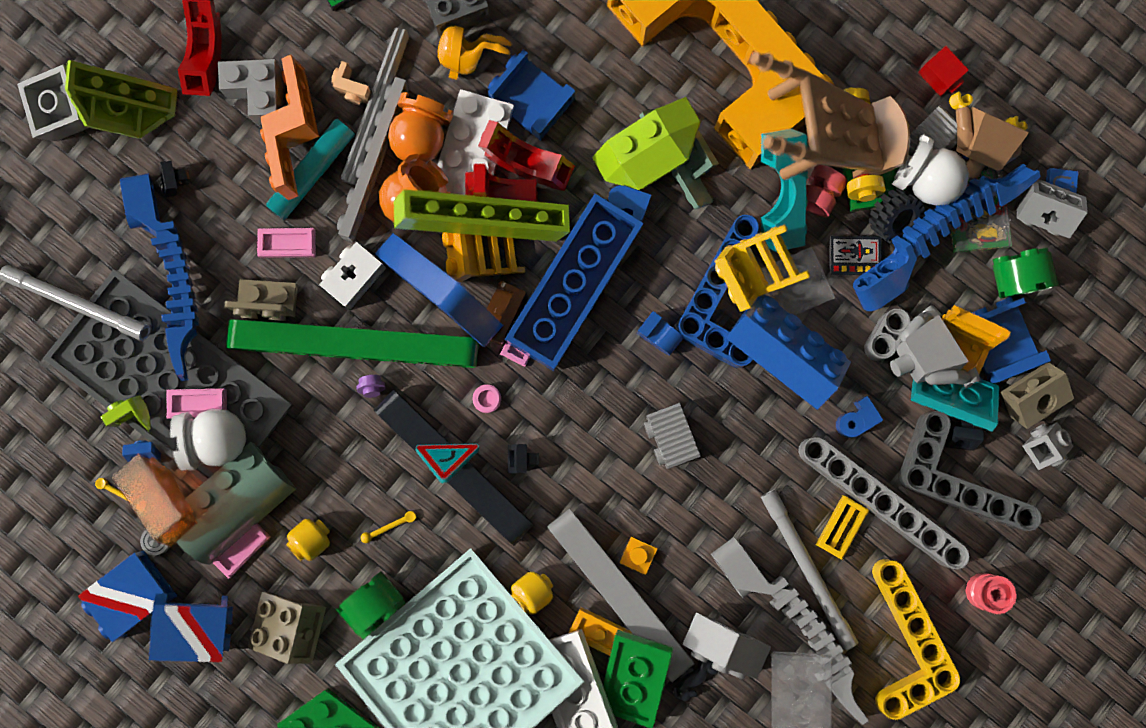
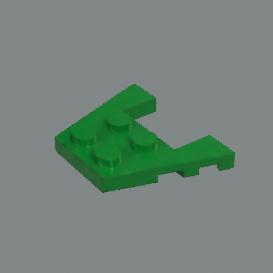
(325, 711)

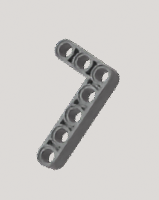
(957, 487)

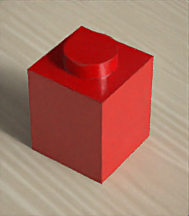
(944, 72)

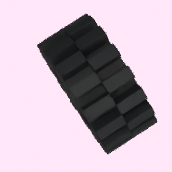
(886, 219)

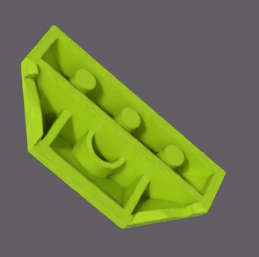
(118, 101)
(650, 146)

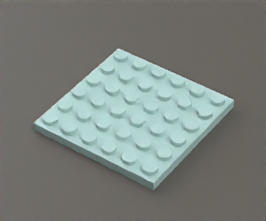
(460, 658)

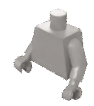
(932, 353)

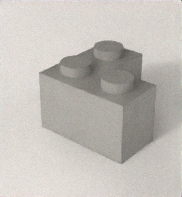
(253, 80)
(727, 648)

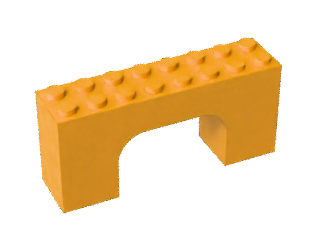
(746, 30)

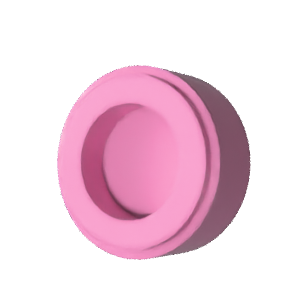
(487, 398)

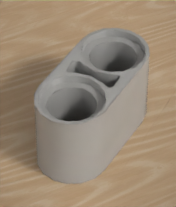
(886, 334)

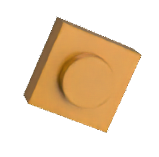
(638, 555)

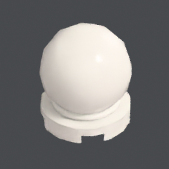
(934, 175)
(210, 438)

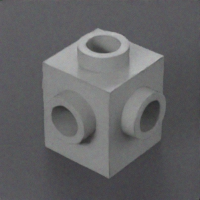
(1048, 445)

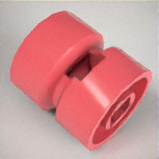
(823, 188)
(991, 593)

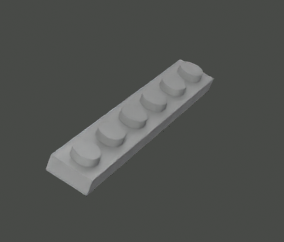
(369, 169)

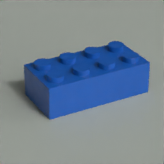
(790, 350)

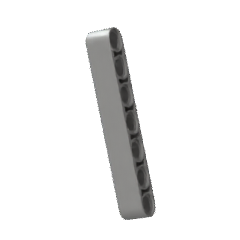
(896, 506)
(616, 588)

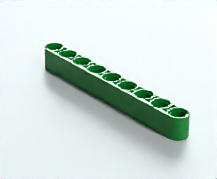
(352, 343)

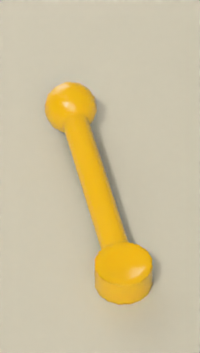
(102, 483)
(366, 537)

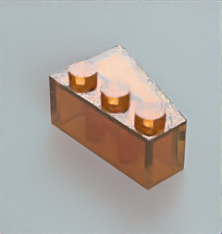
(155, 499)

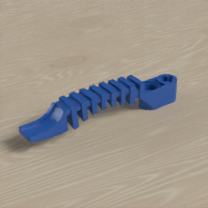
(143, 212)
(892, 274)

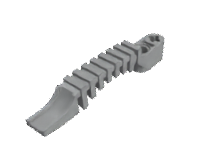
(747, 579)

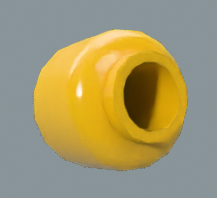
(308, 539)
(532, 592)

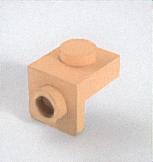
(352, 91)

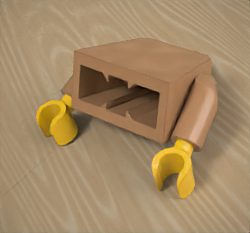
(985, 137)

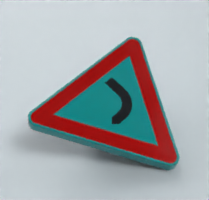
(446, 459)

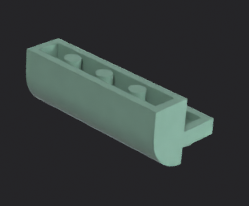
(233, 502)

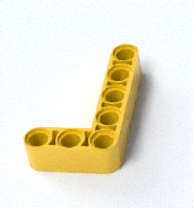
(917, 642)

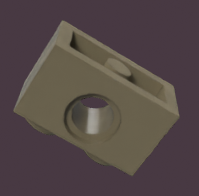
(1037, 395)

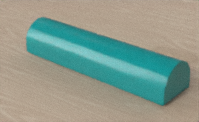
(313, 167)

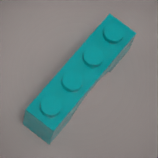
(792, 202)

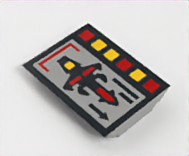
(853, 254)

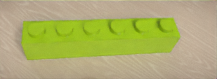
(480, 215)

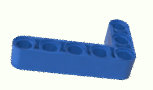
(439, 289)
(715, 293)

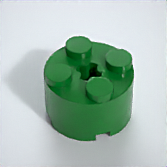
(1024, 273)
(371, 605)

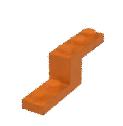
(288, 128)

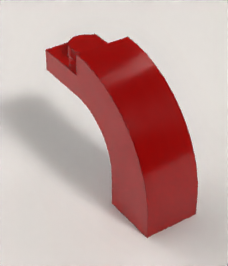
(203, 48)
(524, 159)
(484, 184)

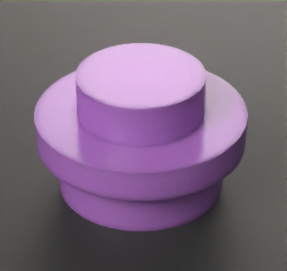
(370, 386)

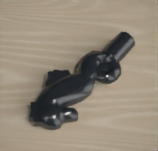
(693, 678)

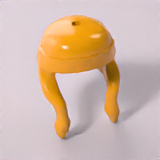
(463, 56)

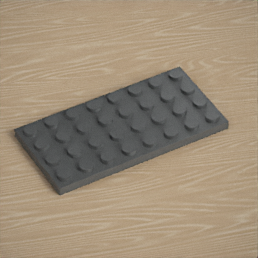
(121, 367)

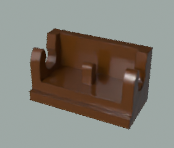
(505, 308)

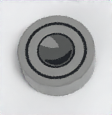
(151, 546)

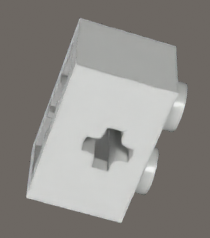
(350, 290)

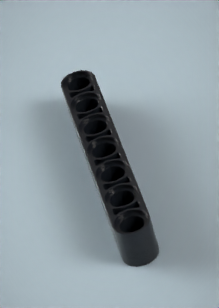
(467, 481)

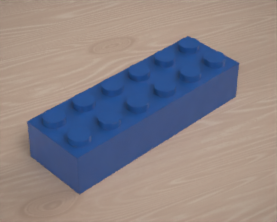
(574, 282)

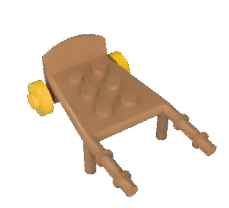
(841, 129)

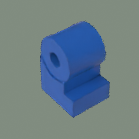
(630, 201)
(660, 334)
(859, 421)

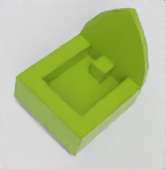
(124, 410)

